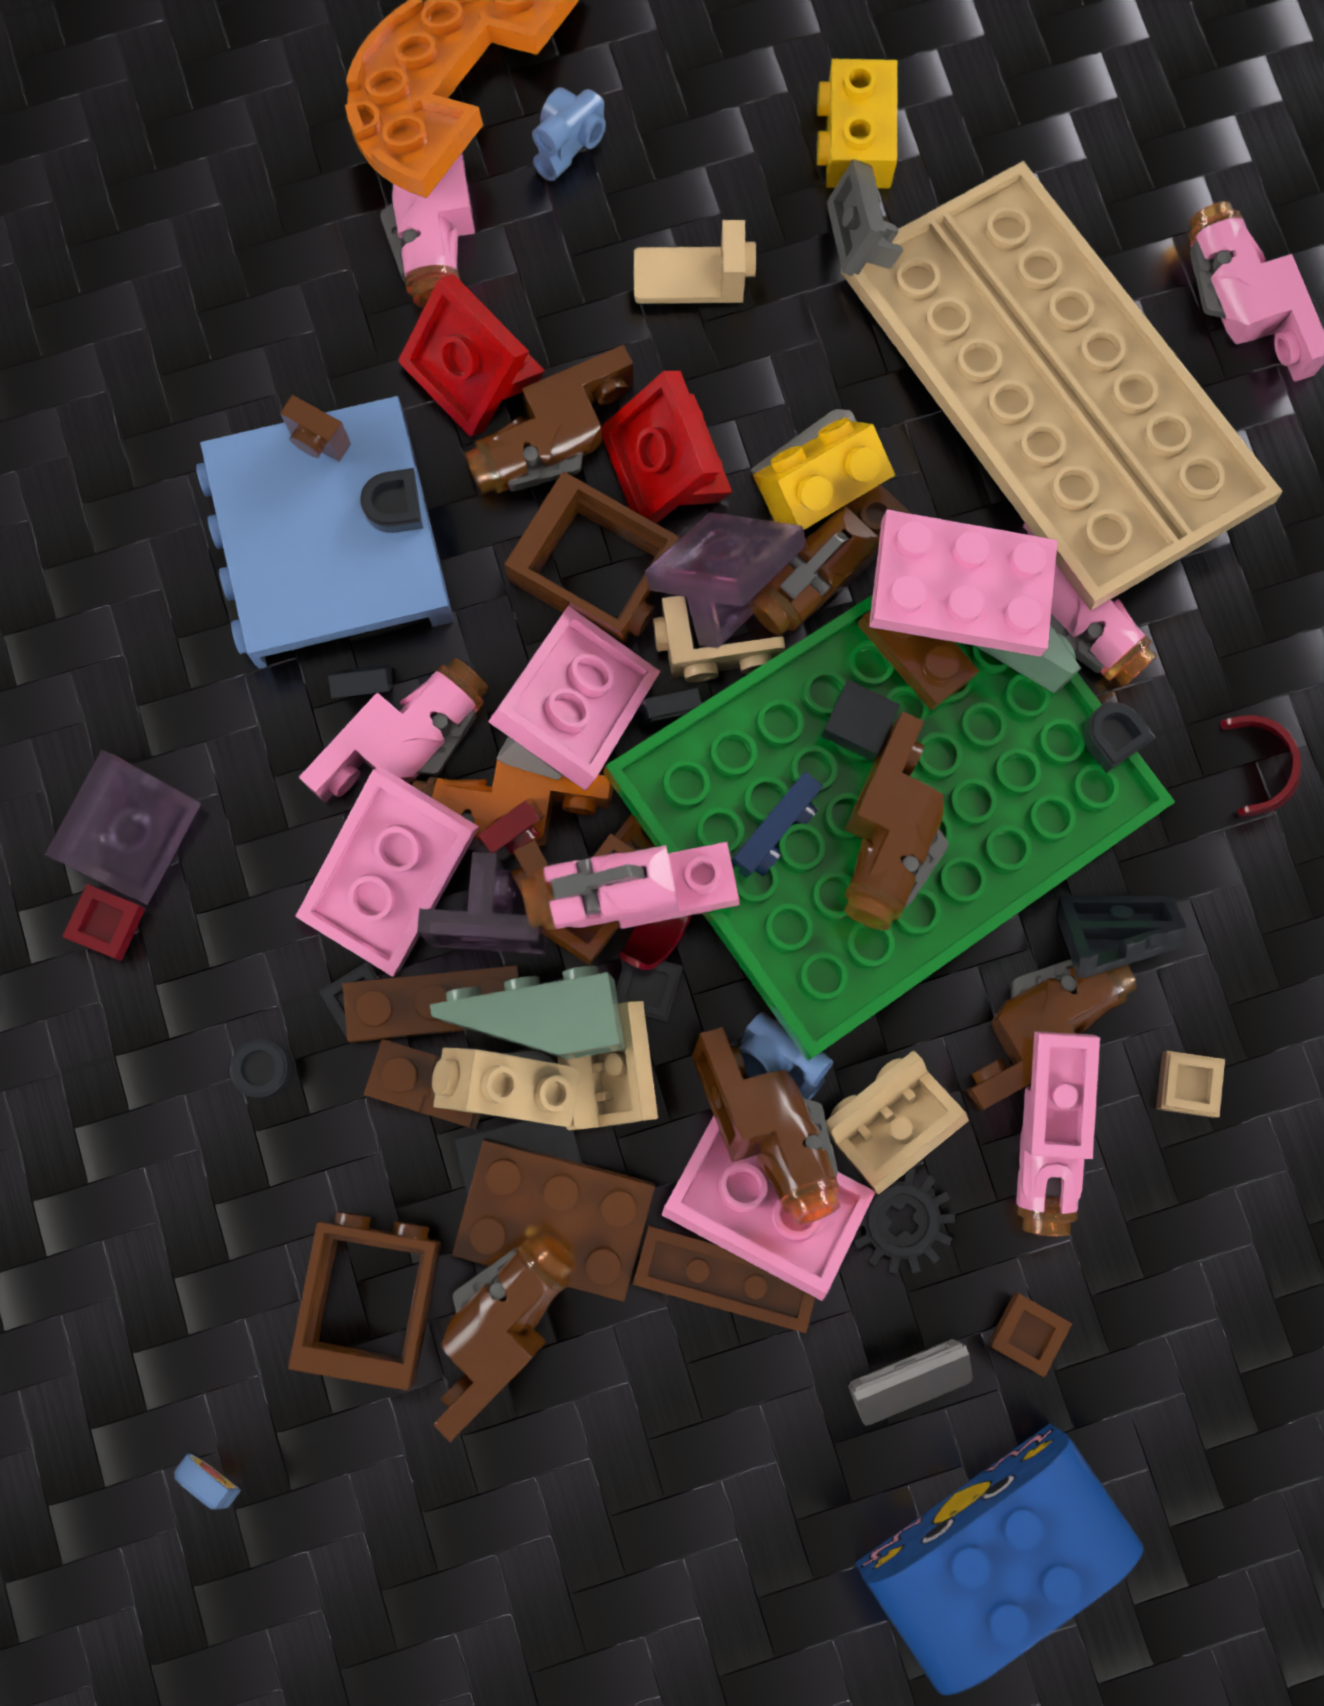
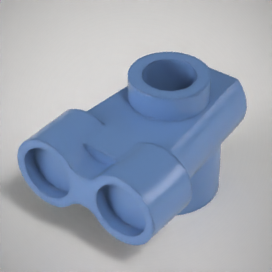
(566, 127)
(769, 1049)

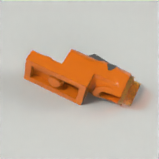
(511, 787)

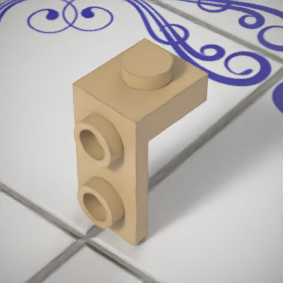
(696, 272)
(702, 664)
(505, 1086)

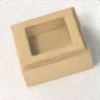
(1190, 1084)

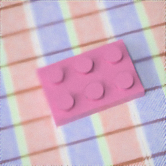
(963, 583)
(575, 698)
(383, 868)
(742, 1213)

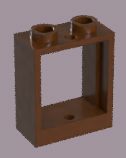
(548, 527)
(353, 1363)

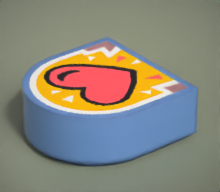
(205, 1483)

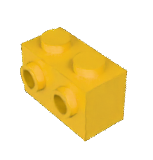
(860, 118)
(824, 473)

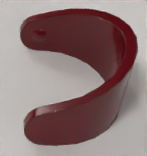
(1281, 732)
(653, 942)

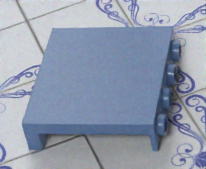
(300, 544)

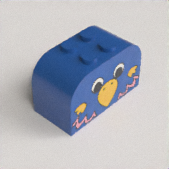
(1002, 1561)

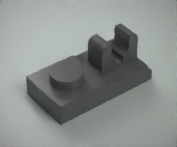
(858, 222)

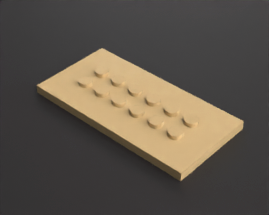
(1062, 386)

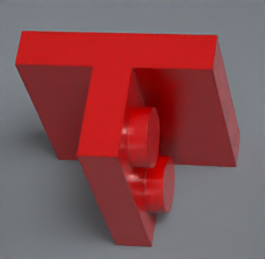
(466, 356)
(664, 450)

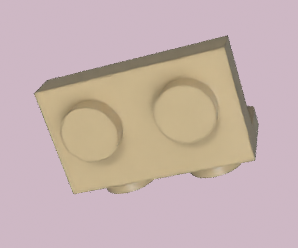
(616, 1084)
(894, 1121)

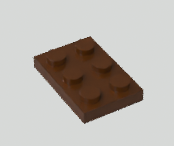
(583, 1207)

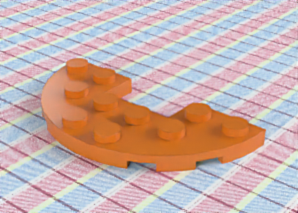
(413, 66)

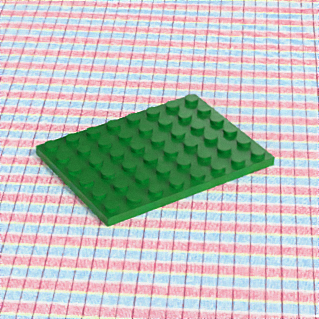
(1017, 815)

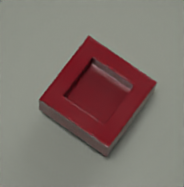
(513, 829)
(104, 922)

